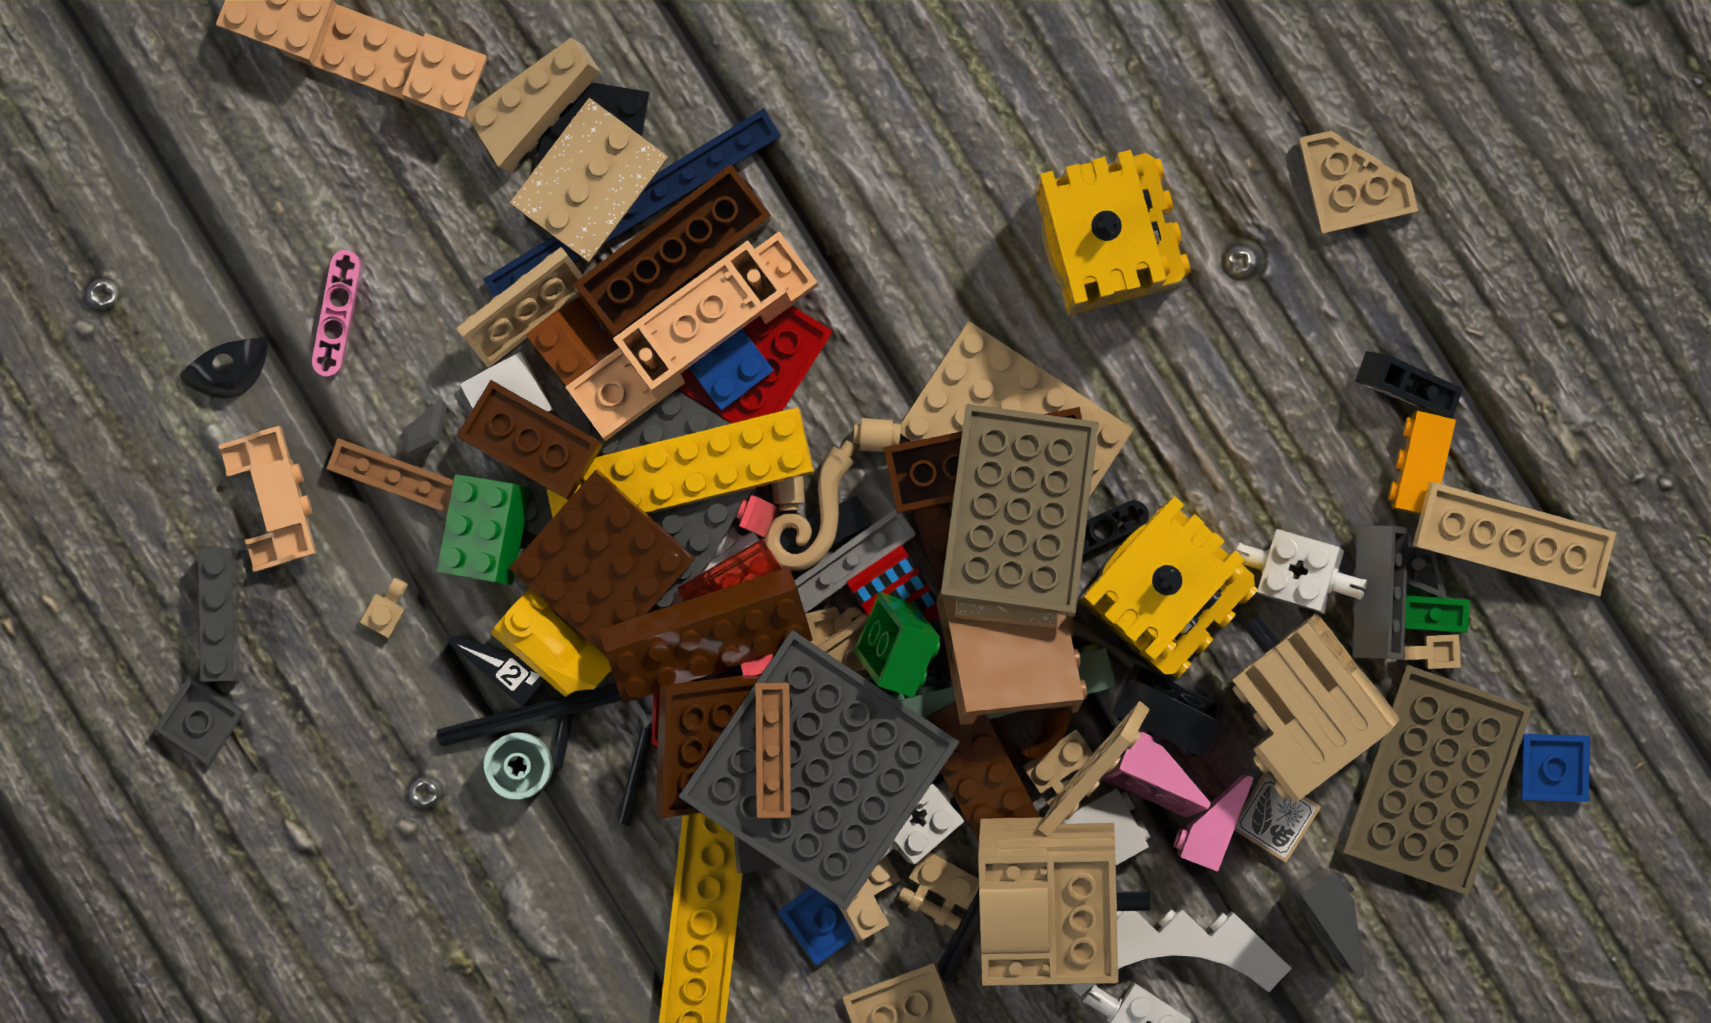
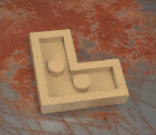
(864, 912)

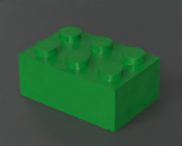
(483, 529)
(897, 645)

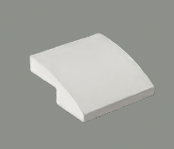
(512, 374)

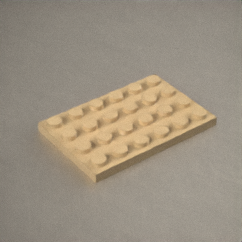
(993, 375)

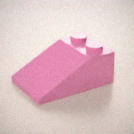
(1156, 777)
(1210, 831)

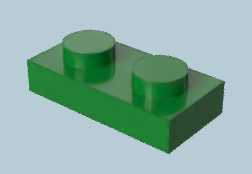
(1437, 614)

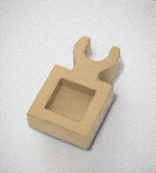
(828, 622)

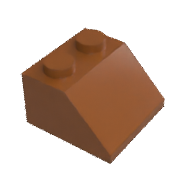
(571, 340)

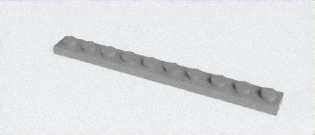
(830, 575)

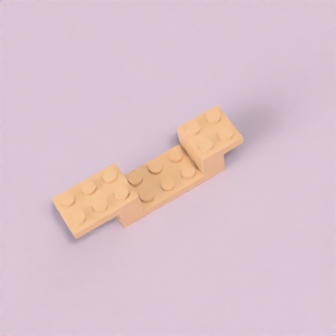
(362, 50)
(687, 328)

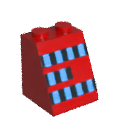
(895, 576)

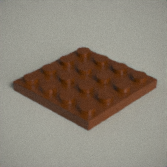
(601, 560)
(689, 725)

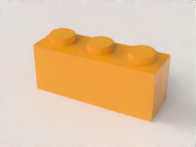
(1421, 461)

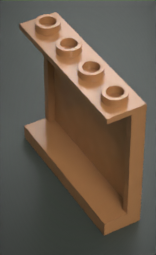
(1010, 665)

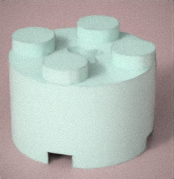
(501, 775)

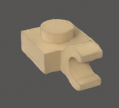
(384, 612)
(1438, 652)

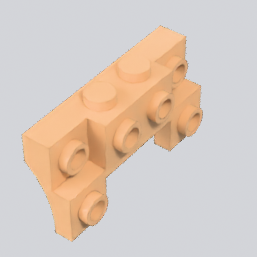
(278, 494)

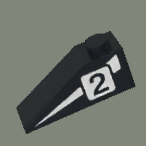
(1408, 384)
(502, 668)

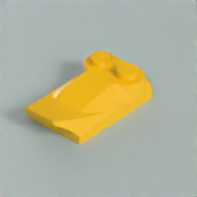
(551, 645)

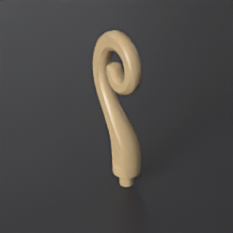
(830, 475)

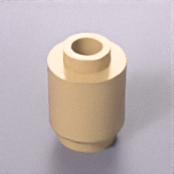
(876, 434)
(788, 494)

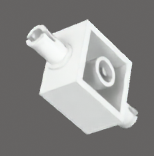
(1311, 590)
(935, 824)
(1134, 1007)

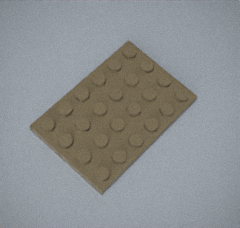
(1019, 510)
(1437, 780)

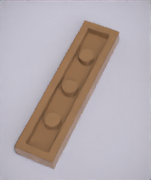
(391, 475)
(773, 751)

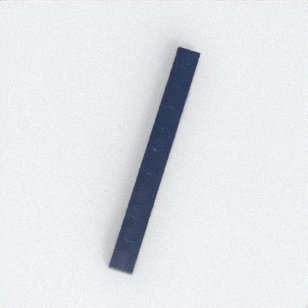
(665, 189)

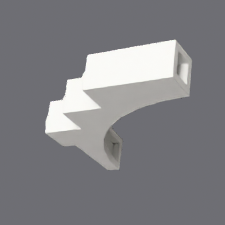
(1180, 935)

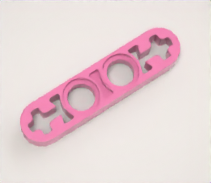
(332, 313)

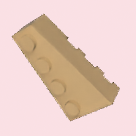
(531, 102)

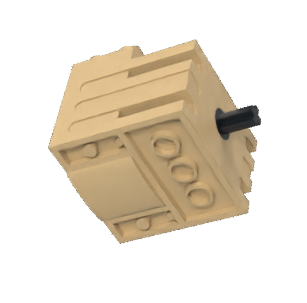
(1313, 702)
(1050, 903)

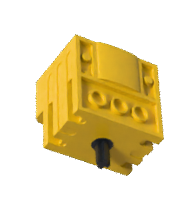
(1109, 231)
(1169, 588)

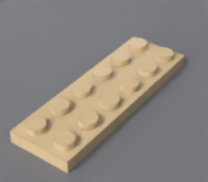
(1514, 539)

